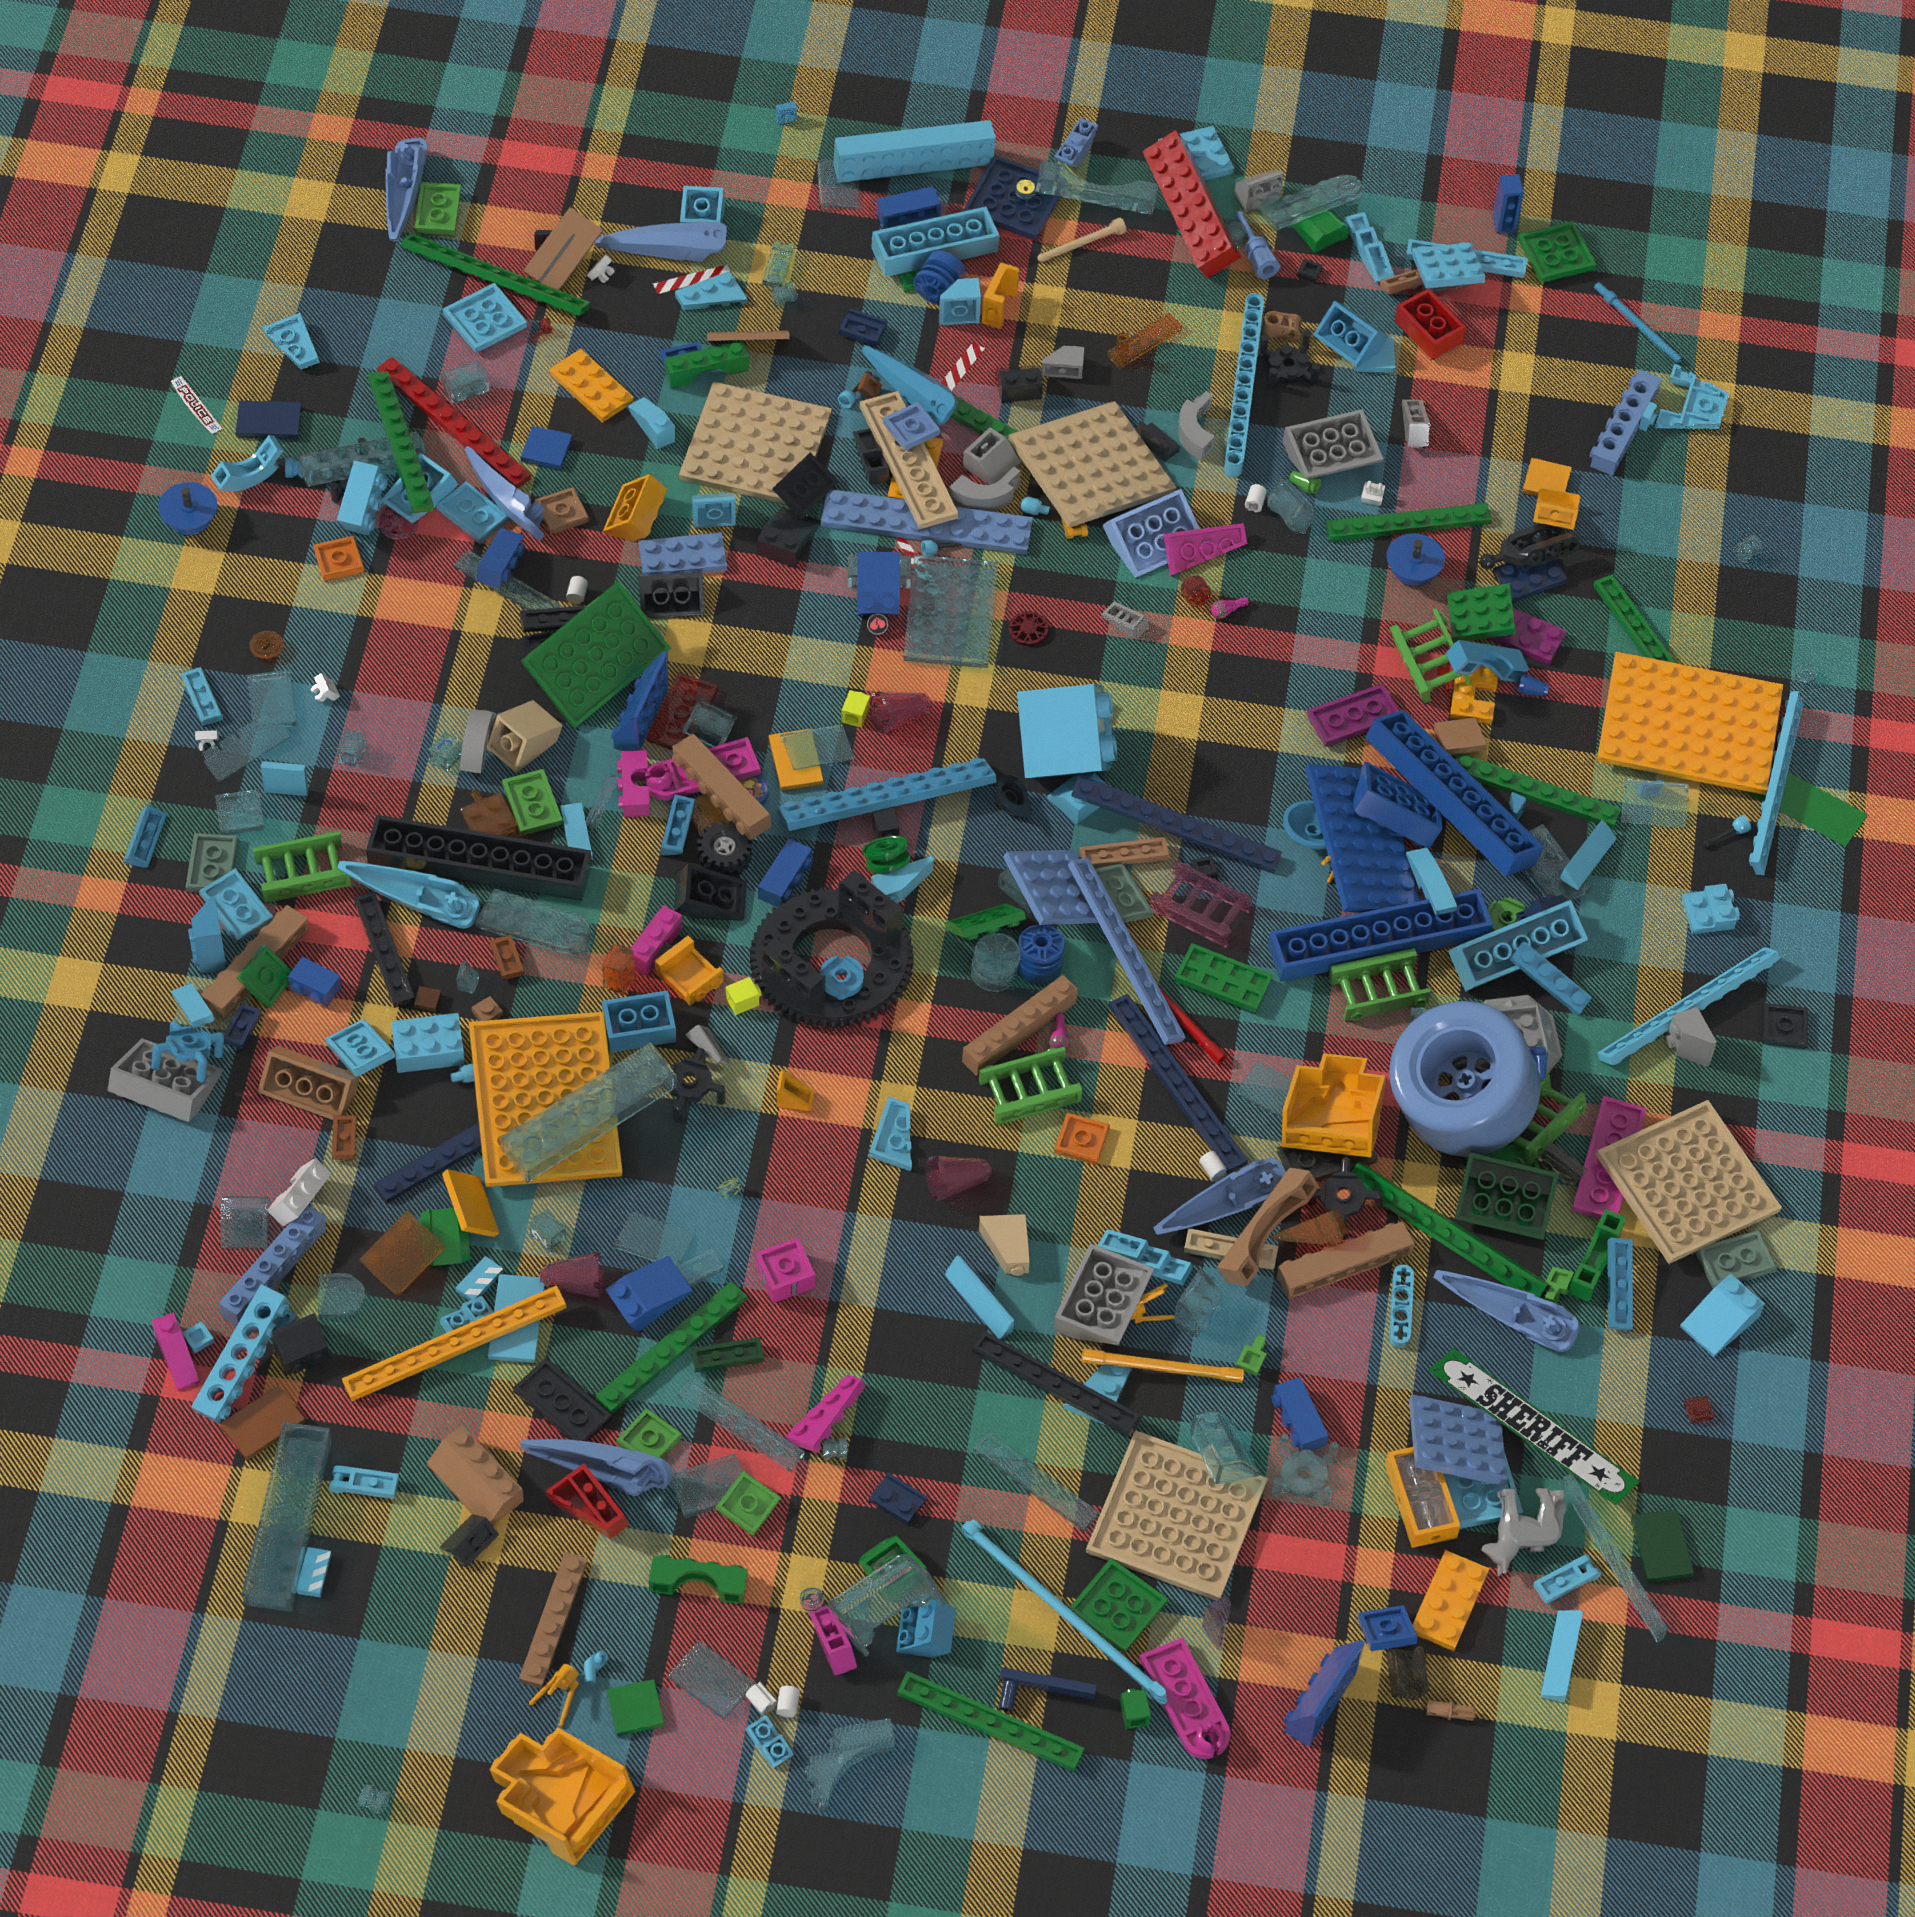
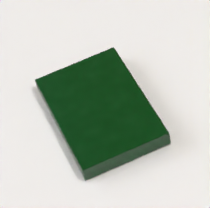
(1662, 1545)

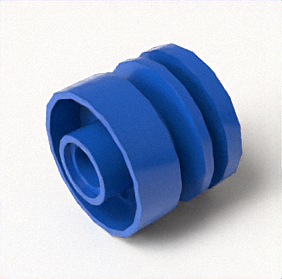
(938, 275)
(1041, 953)

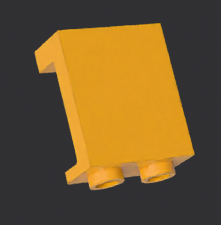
(1003, 283)
(1556, 508)
(688, 971)

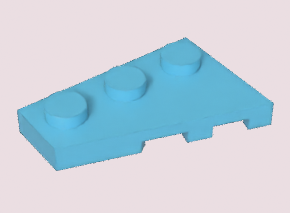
(712, 291)
(293, 340)
(892, 1136)
(1106, 1380)

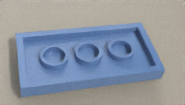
(684, 553)

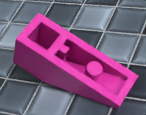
(175, 1351)
(833, 1641)

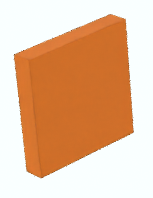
(338, 558)
(1081, 1138)

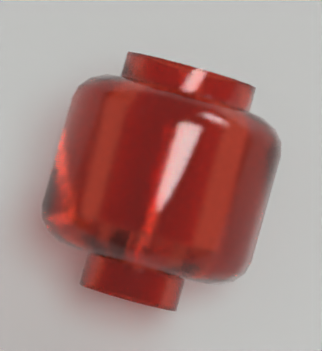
(1195, 590)

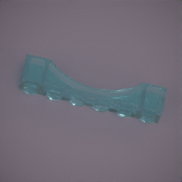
(1058, 181)

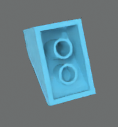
(438, 482)
(1723, 1315)

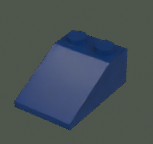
(878, 583)
(649, 1292)

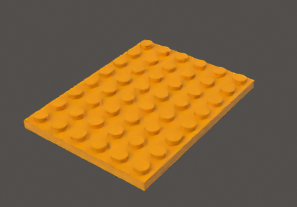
(1690, 723)
(526, 1069)

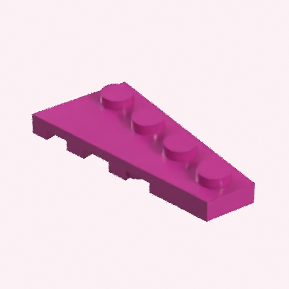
(821, 1418)

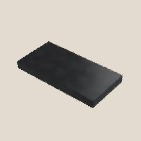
(562, 1402)

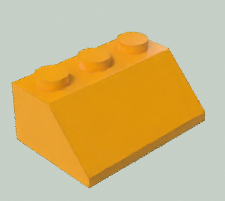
(635, 509)

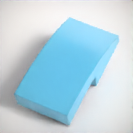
(468, 1313)
(768, 1741)

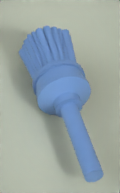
(1259, 252)

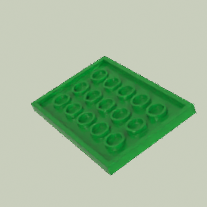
(595, 654)

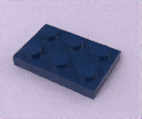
(1528, 580)

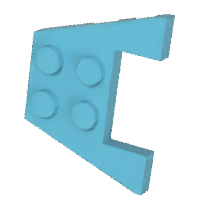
(1702, 407)

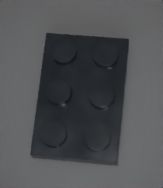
(805, 485)

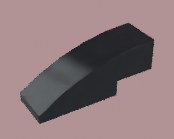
(871, 457)

